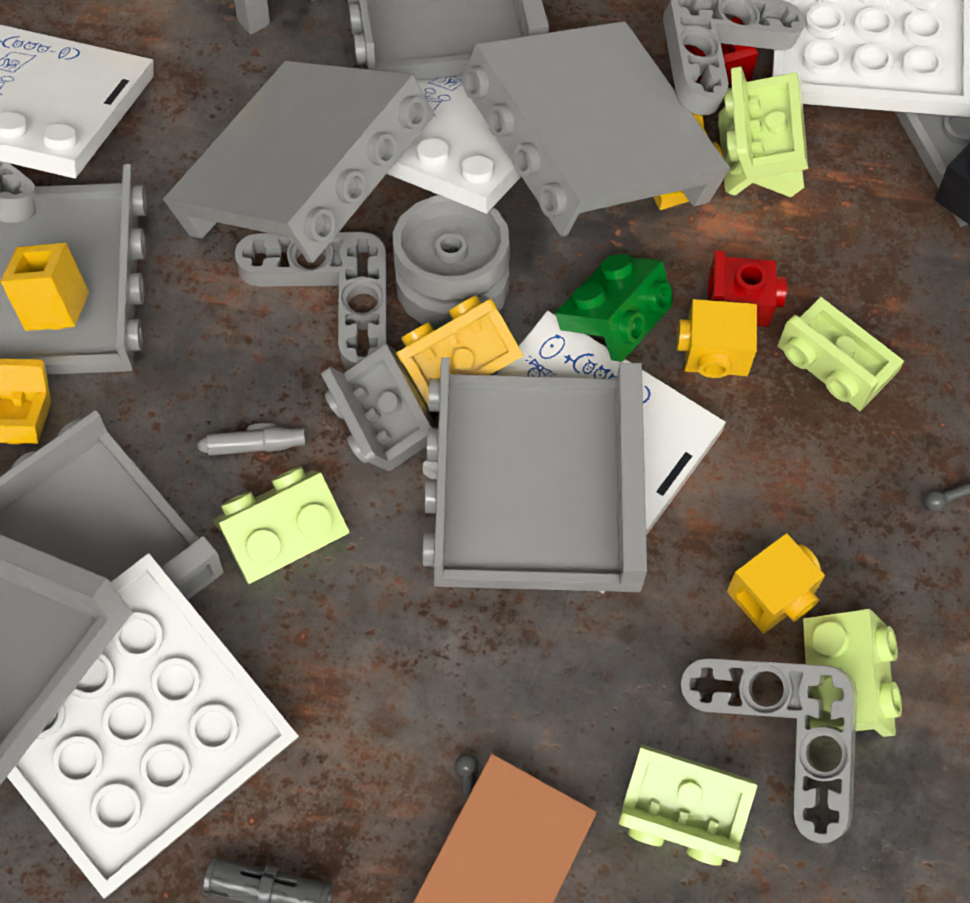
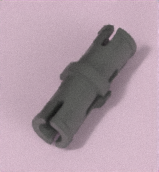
(261, 885)

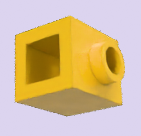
(45, 286)
(718, 338)
(777, 584)

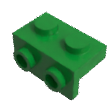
(619, 303)

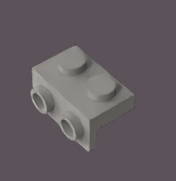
(380, 409)

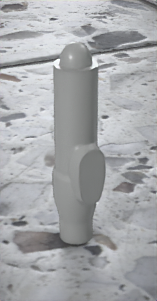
(256, 438)

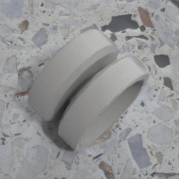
(448, 256)

